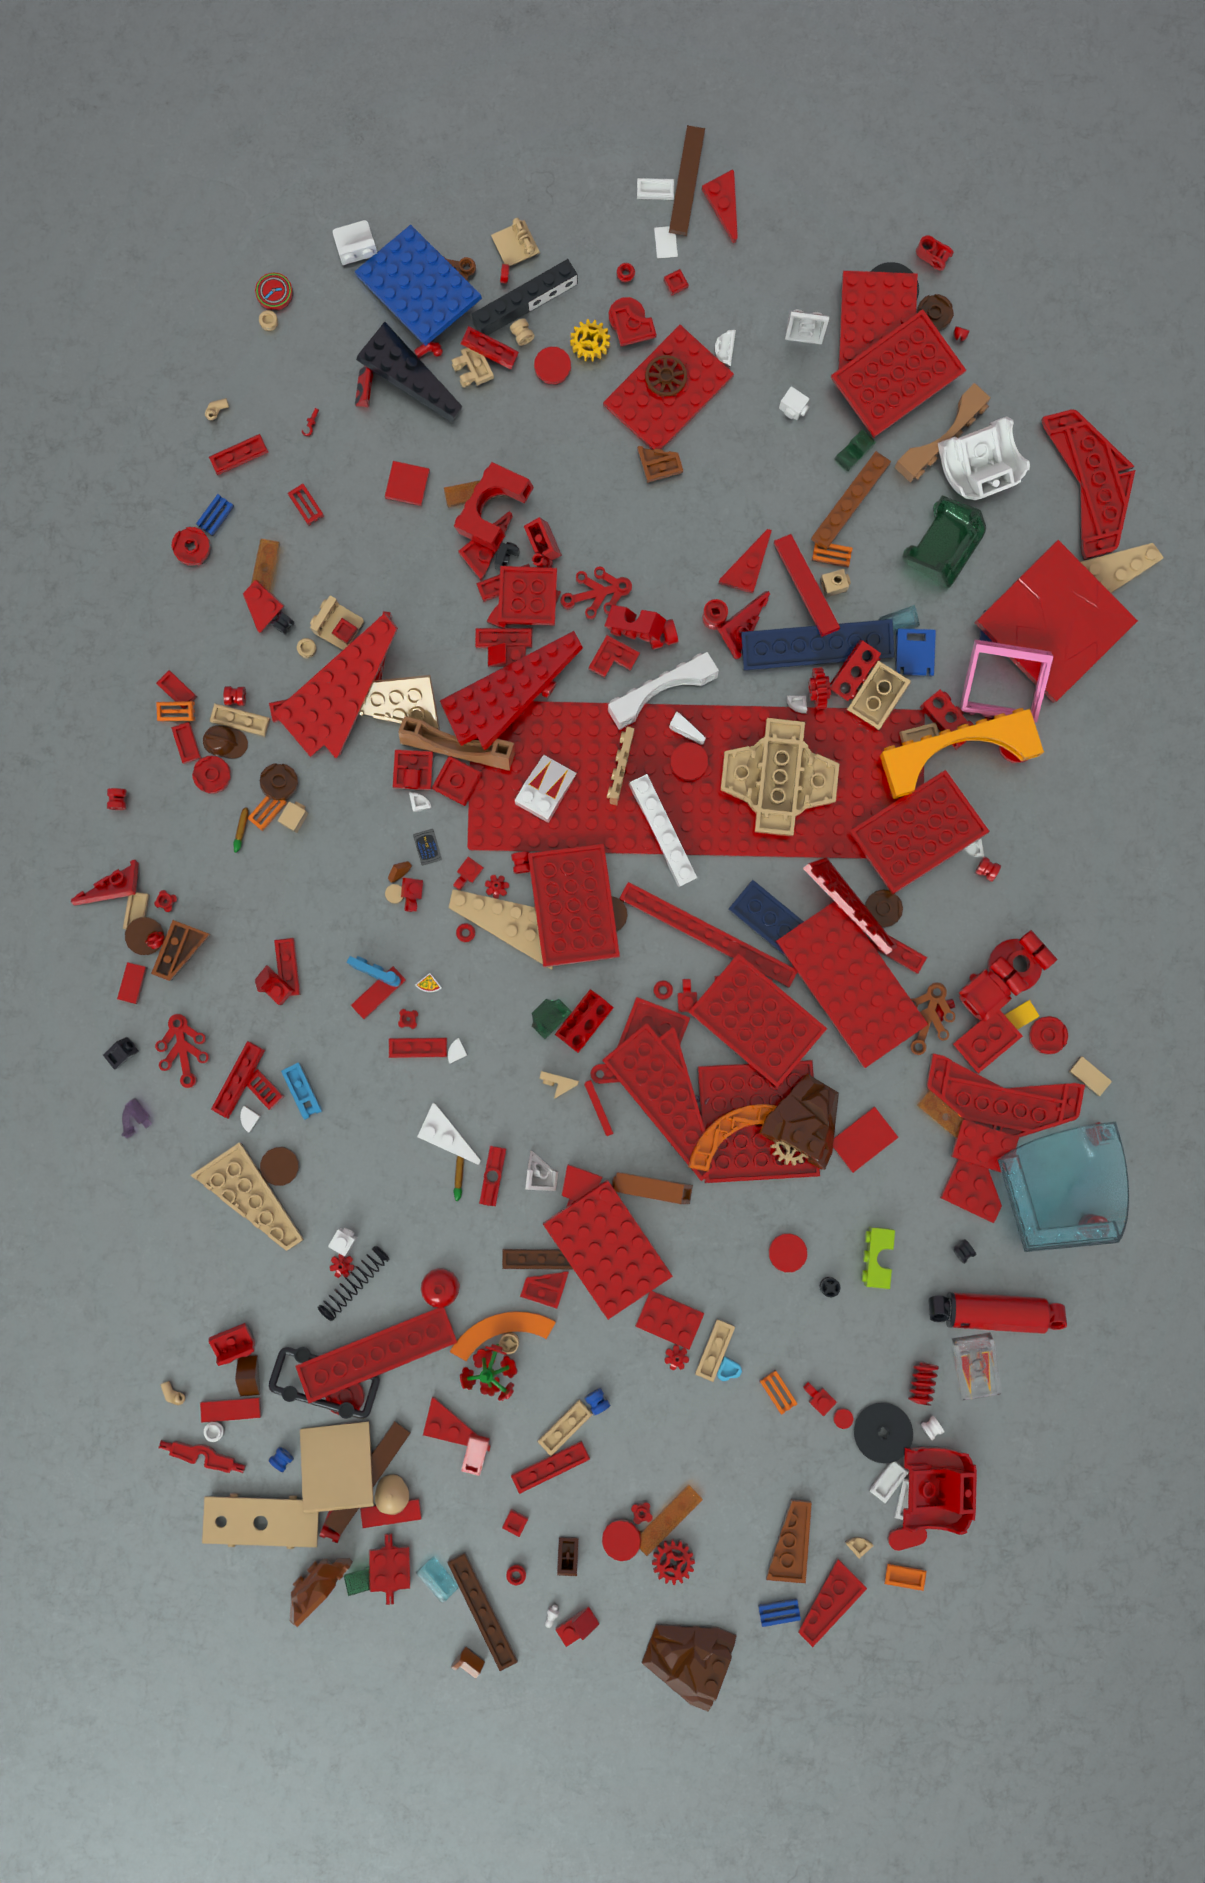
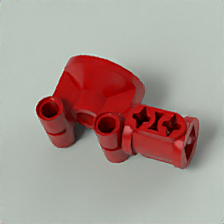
(993, 988)

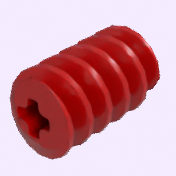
(923, 1383)

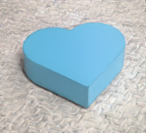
(728, 1369)

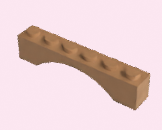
(916, 459)
(423, 736)

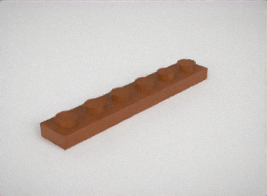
(851, 500)

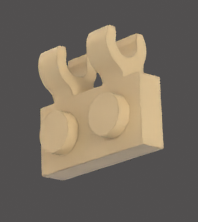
(477, 365)

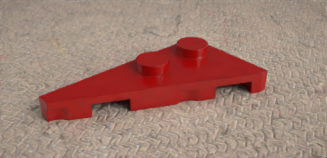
(722, 198)
(479, 556)
(746, 569)
(742, 621)
(116, 885)
(445, 1426)

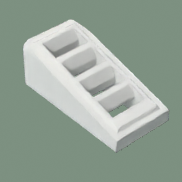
(686, 729)

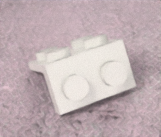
(354, 242)

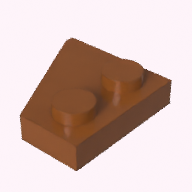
(659, 464)

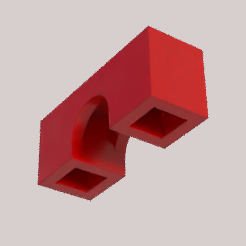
(646, 627)

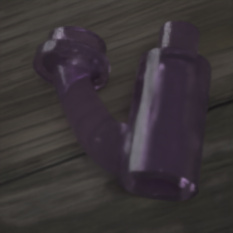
(135, 1109)

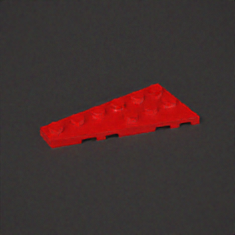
(845, 898)

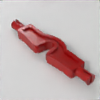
(212, 1459)

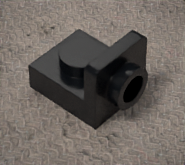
(503, 557)
(120, 1052)

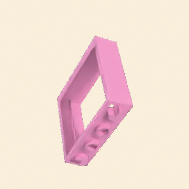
(1010, 651)

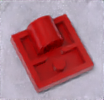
(413, 770)

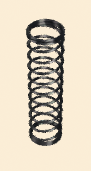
(325, 1312)

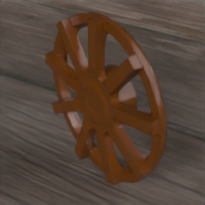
(666, 376)

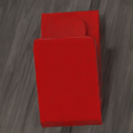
(503, 655)
(273, 985)
(577, 1626)

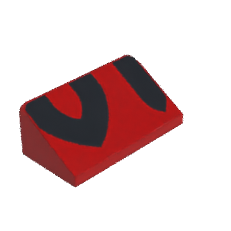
(364, 387)

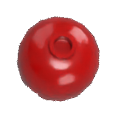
(440, 1287)

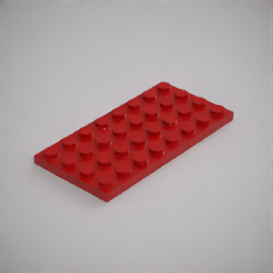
(852, 983)

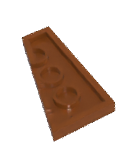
(791, 1550)

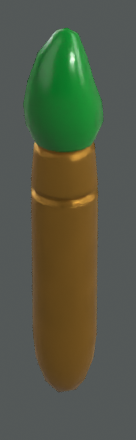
(240, 830)
(458, 1178)

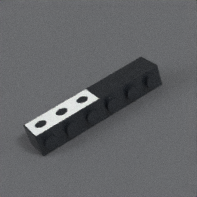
(525, 298)

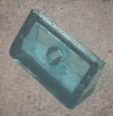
(903, 619)
(437, 1579)

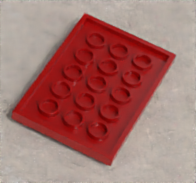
(872, 308)
(898, 373)
(660, 418)
(919, 832)
(573, 905)
(757, 1020)
(607, 1249)

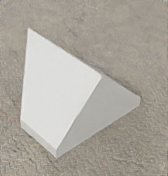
(540, 1175)

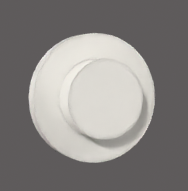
(213, 1431)

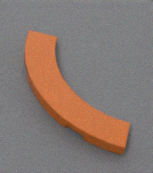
(724, 1127)
(498, 1324)

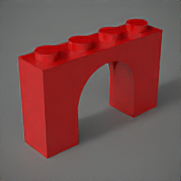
(495, 481)

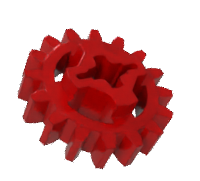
(819, 688)
(680, 1559)

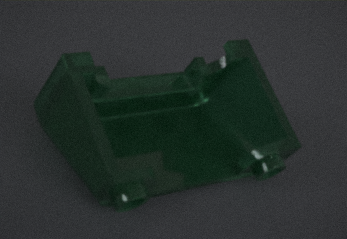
(947, 542)

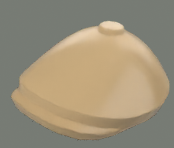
(391, 1495)

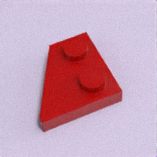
(262, 605)
(545, 1288)

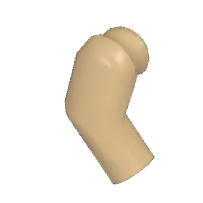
(214, 408)
(171, 1395)

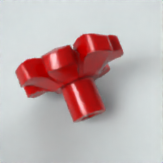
(496, 890)
(346, 1266)
(676, 1353)

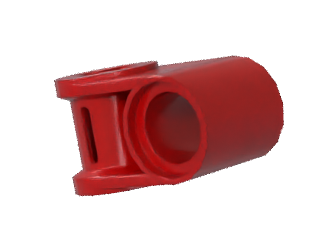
(934, 253)

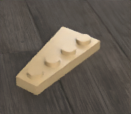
(622, 758)

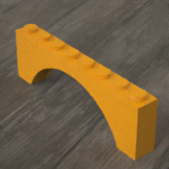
(1013, 732)

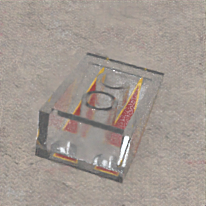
(976, 1366)

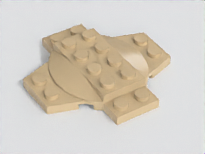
(779, 777)

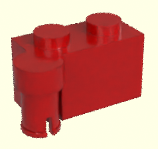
(542, 543)

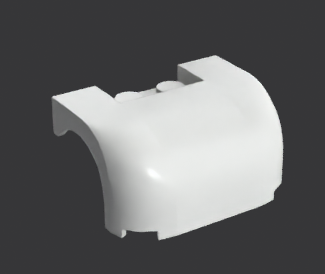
(983, 460)

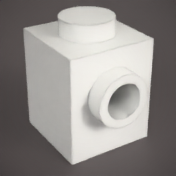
(794, 404)
(343, 1241)

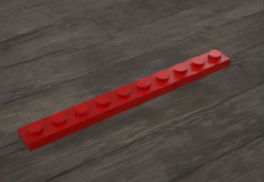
(707, 933)

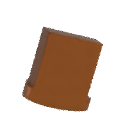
(469, 1662)

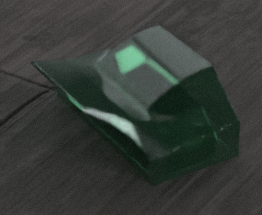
(549, 1016)

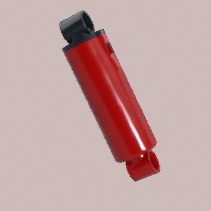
(997, 1312)

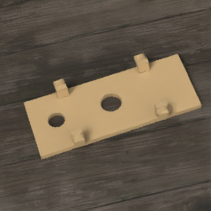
(285, 1519)

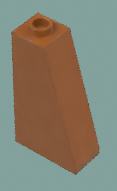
(652, 1188)

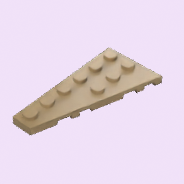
(1123, 566)
(504, 919)
(245, 1190)

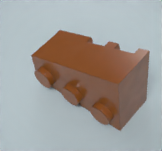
(177, 949)

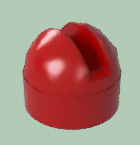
(958, 331)

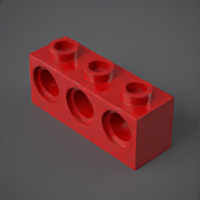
(844, 673)
(938, 714)
(584, 1021)

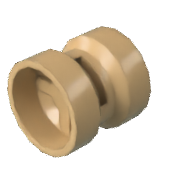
(522, 332)
(509, 1346)

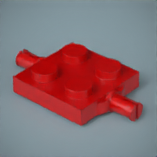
(389, 1569)

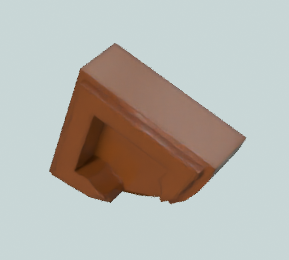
(399, 870)

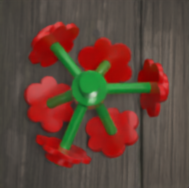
(488, 1381)

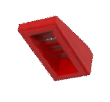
(275, 1100)

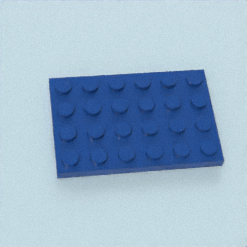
(418, 285)

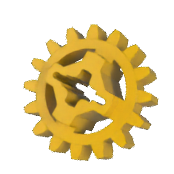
(586, 347)

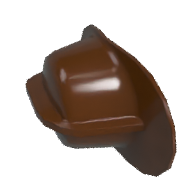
(225, 742)

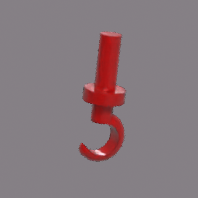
(311, 421)

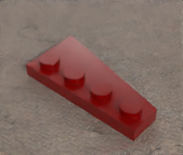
(834, 1599)

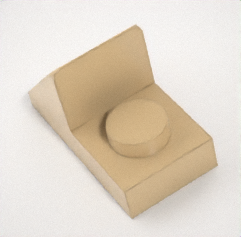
(564, 1084)

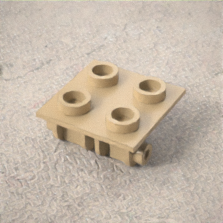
(515, 243)

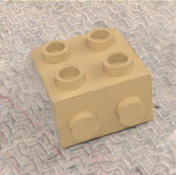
(329, 617)

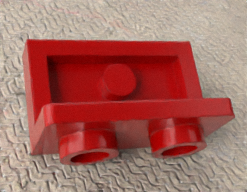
(232, 1344)

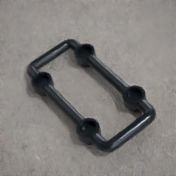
(290, 1393)

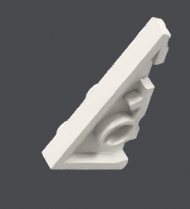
(441, 1132)

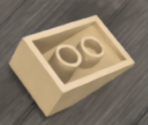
(879, 695)

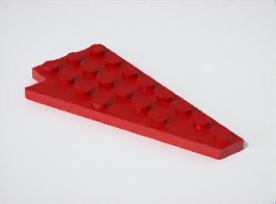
(332, 699)
(495, 701)
(660, 1084)

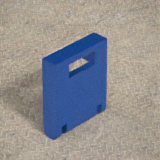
(915, 655)

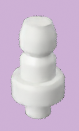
(552, 1614)

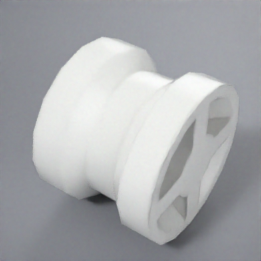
(932, 1428)

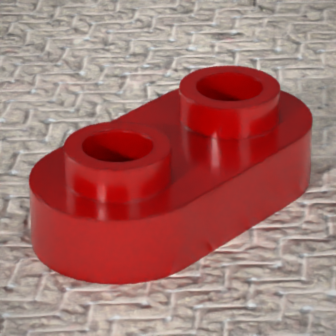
(608, 1076)

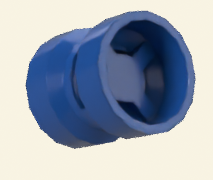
(597, 1401)

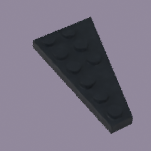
(398, 364)

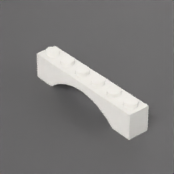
(695, 672)
(663, 830)

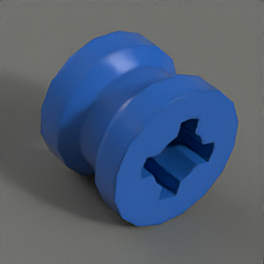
(281, 1459)

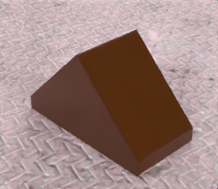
(248, 1376)
(567, 1557)

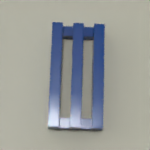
(209, 510)
(781, 1620)

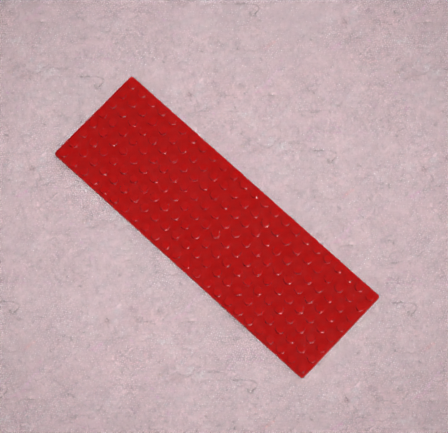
(702, 815)

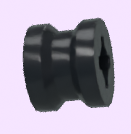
(282, 623)
(964, 1251)
(832, 1289)

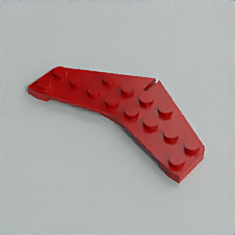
(1097, 469)
(1015, 1110)

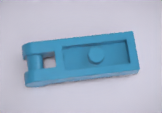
(375, 971)
(301, 1090)

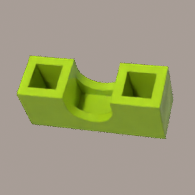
(874, 1274)

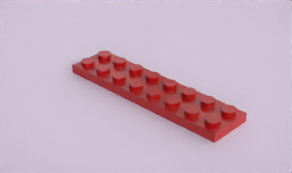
(376, 1354)

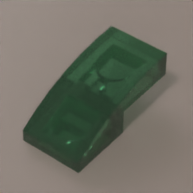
(855, 450)
(357, 1581)

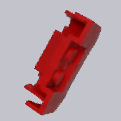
(940, 1490)

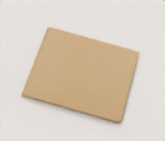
(336, 1467)

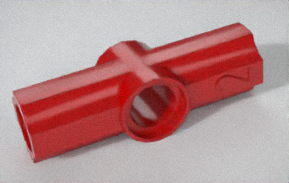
(491, 1188)

